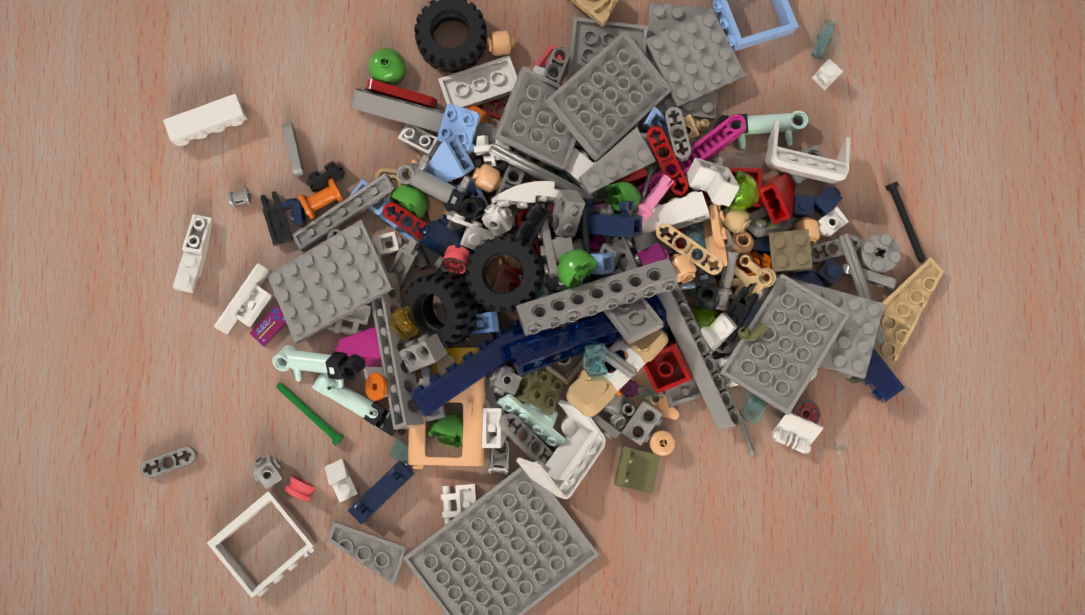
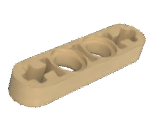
(687, 251)

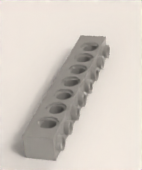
(604, 289)
(397, 376)

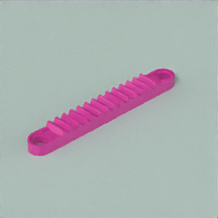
(704, 149)

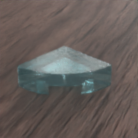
(400, 450)

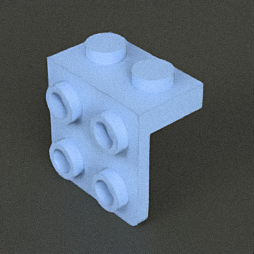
(462, 122)

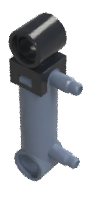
(703, 282)

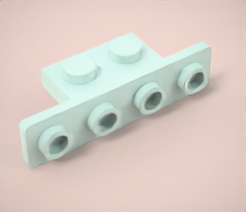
(534, 419)

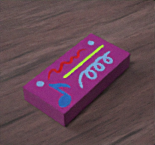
(269, 326)

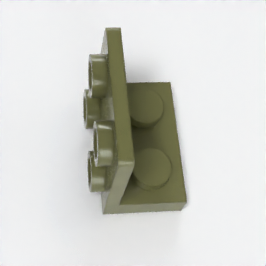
(540, 390)
(636, 469)

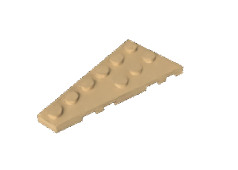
(904, 308)

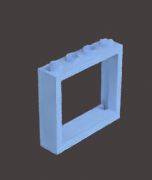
(727, 22)

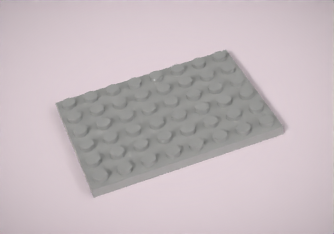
(502, 551)

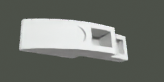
(420, 140)
(527, 194)
(194, 253)

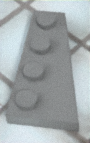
(622, 160)
(370, 550)

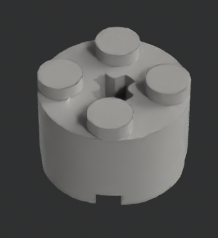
(888, 251)

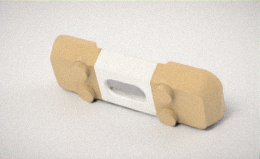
(592, 394)

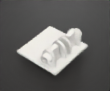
(798, 431)

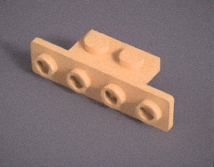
(715, 235)

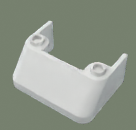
(807, 164)
(571, 459)

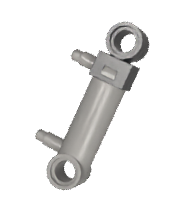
(456, 198)

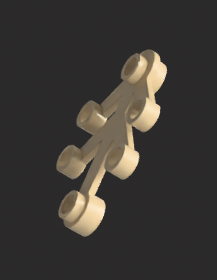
(745, 280)

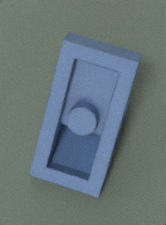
(486, 323)

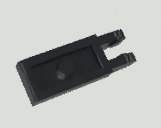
(276, 220)
(740, 311)

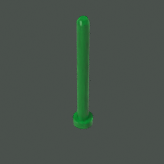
(337, 438)

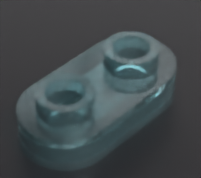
(757, 406)

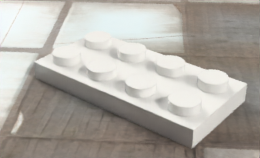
(479, 83)

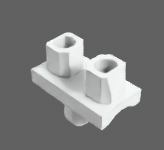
(482, 148)

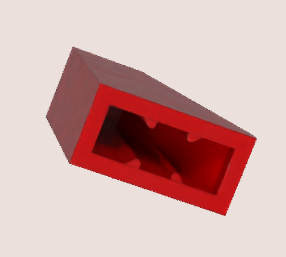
(778, 197)

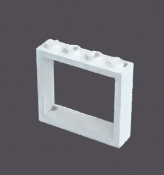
(240, 575)

